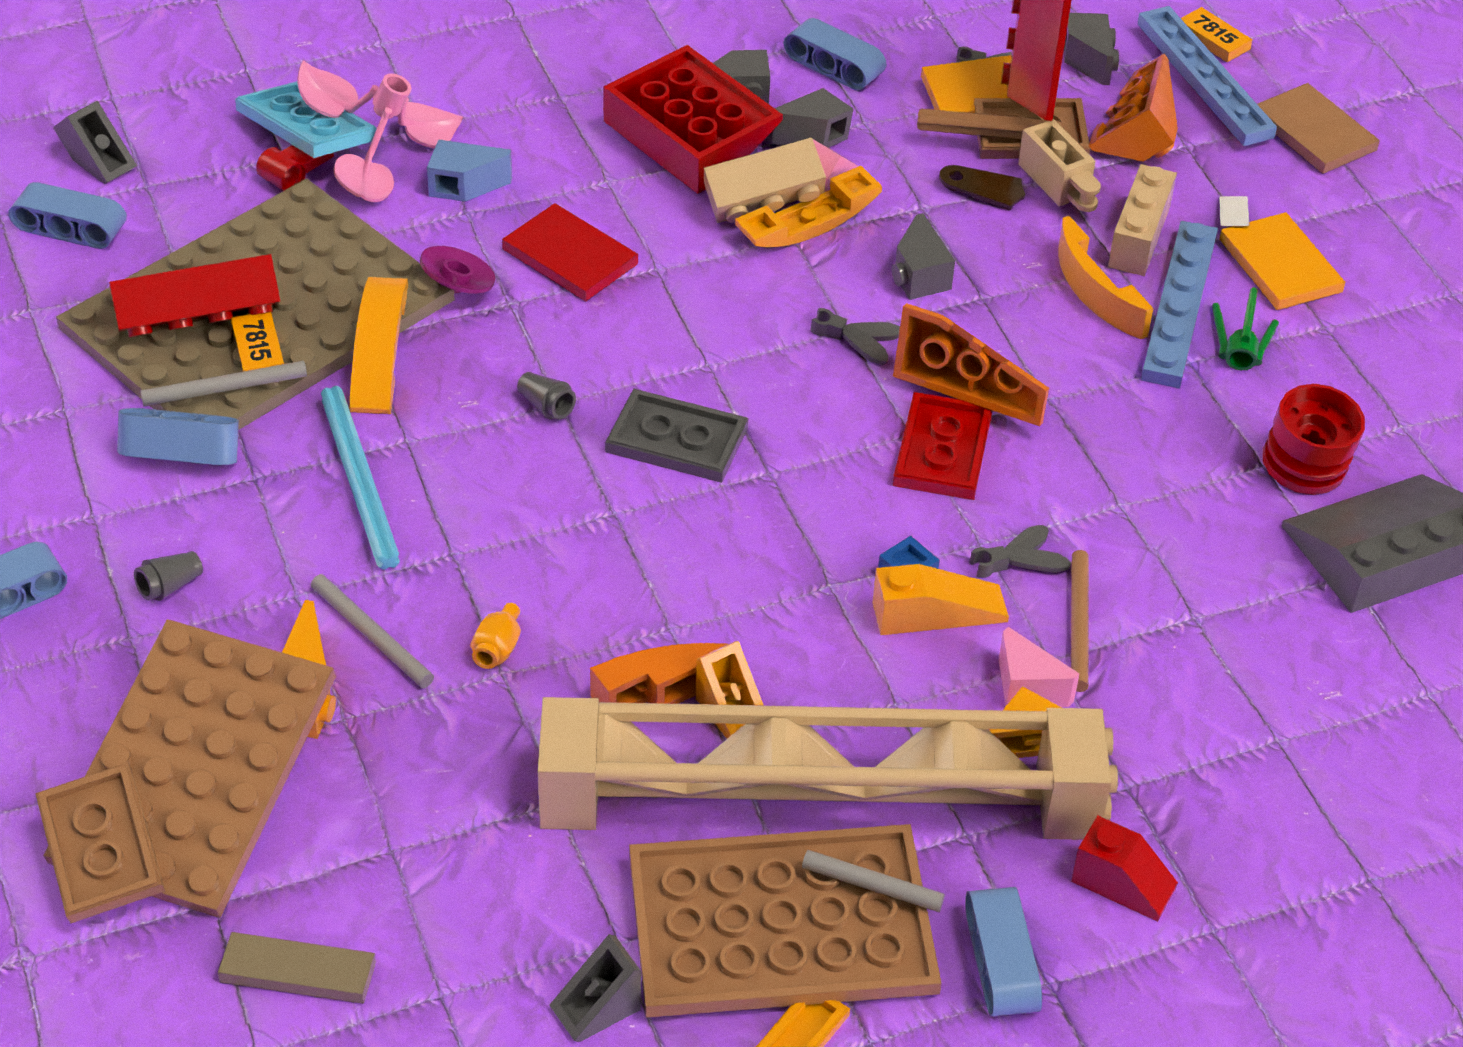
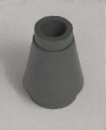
(550, 396)
(166, 574)

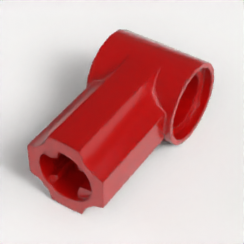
(287, 166)

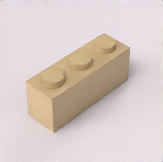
(765, 180)
(1142, 219)

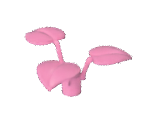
(332, 95)

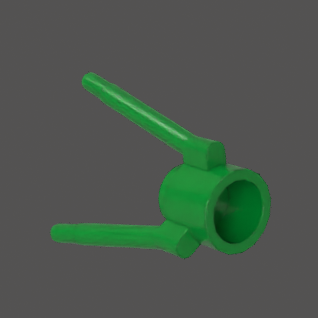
(1243, 348)

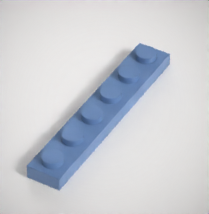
(1207, 76)
(1179, 305)

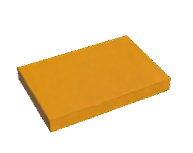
(960, 83)
(1282, 261)

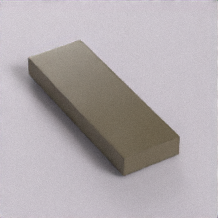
(297, 967)

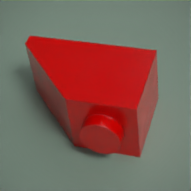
(1123, 869)

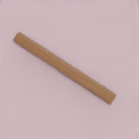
(1080, 617)

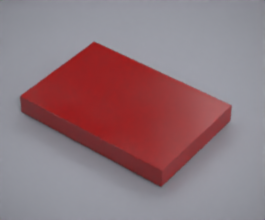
(570, 251)
(942, 446)

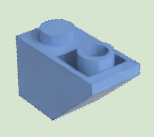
(467, 170)

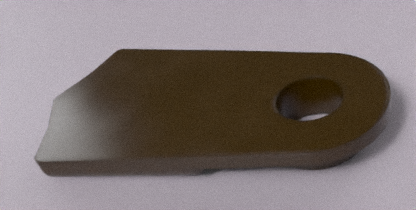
(983, 185)

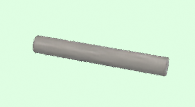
(873, 880)

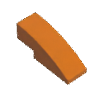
(650, 675)

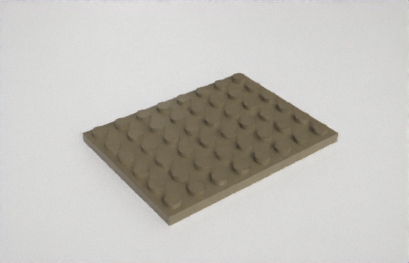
(320, 271)

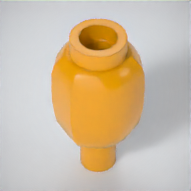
(496, 637)

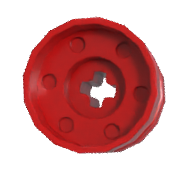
(1313, 438)

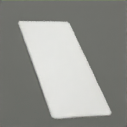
(1234, 211)

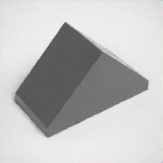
(600, 991)

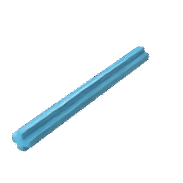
(360, 478)

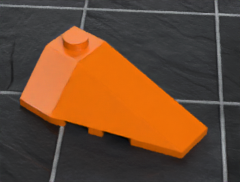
(1143, 119)
(957, 364)

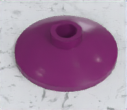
(457, 269)

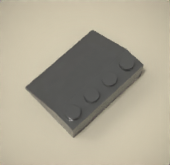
(1384, 540)

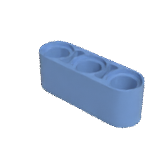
(835, 53)
(67, 215)
(177, 436)
(29, 577)
(1003, 951)

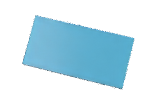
(289, 117)

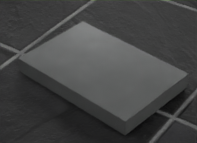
(677, 435)

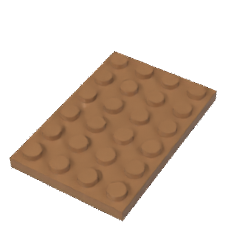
(210, 750)
(755, 930)

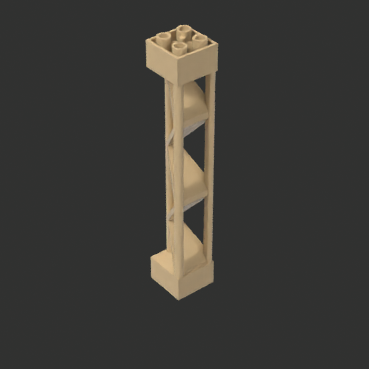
(777, 755)

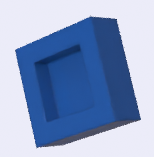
(908, 553)

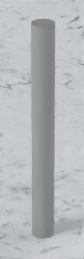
(223, 383)
(372, 631)

